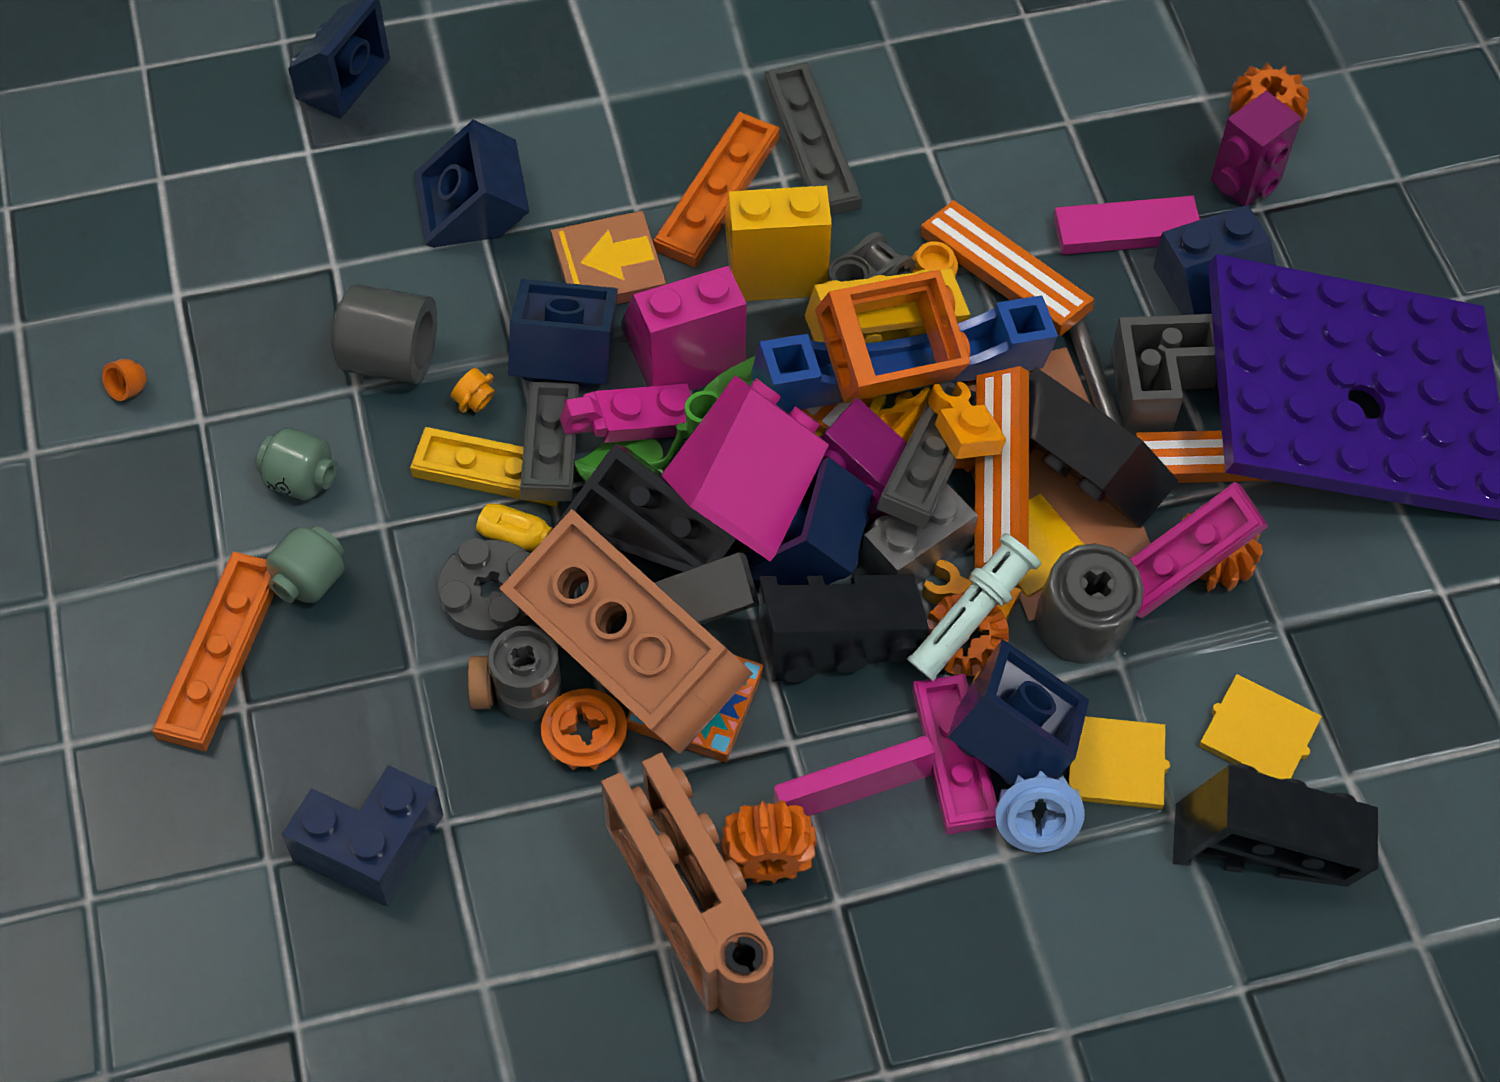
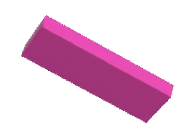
(1120, 223)
(1196, 545)
(859, 777)
(959, 780)

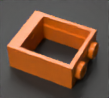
(848, 348)

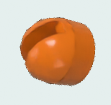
(123, 379)

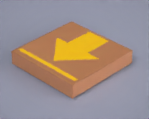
(609, 254)

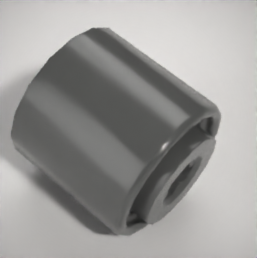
(384, 333)
(1083, 625)

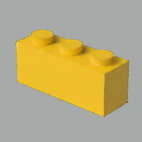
(887, 322)

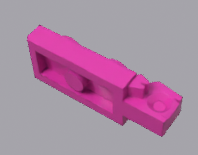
(627, 413)

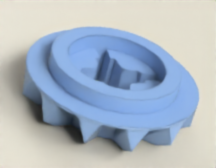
(1059, 823)

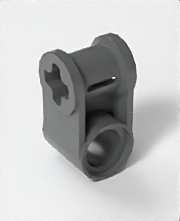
(870, 259)

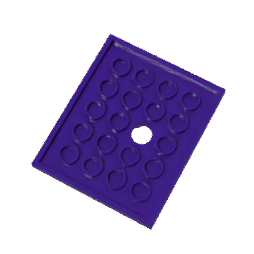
(1304, 340)

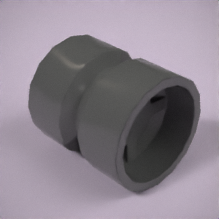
(525, 672)

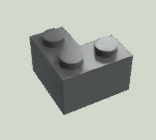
(1157, 361)

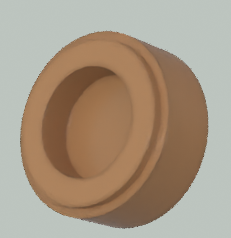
(480, 683)

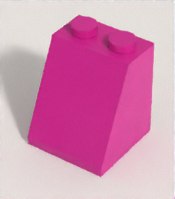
(687, 329)
(748, 465)

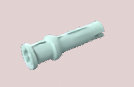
(989, 588)

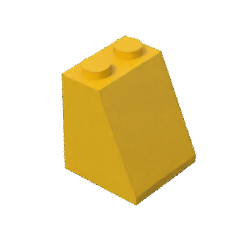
(778, 241)

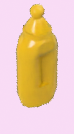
(513, 526)

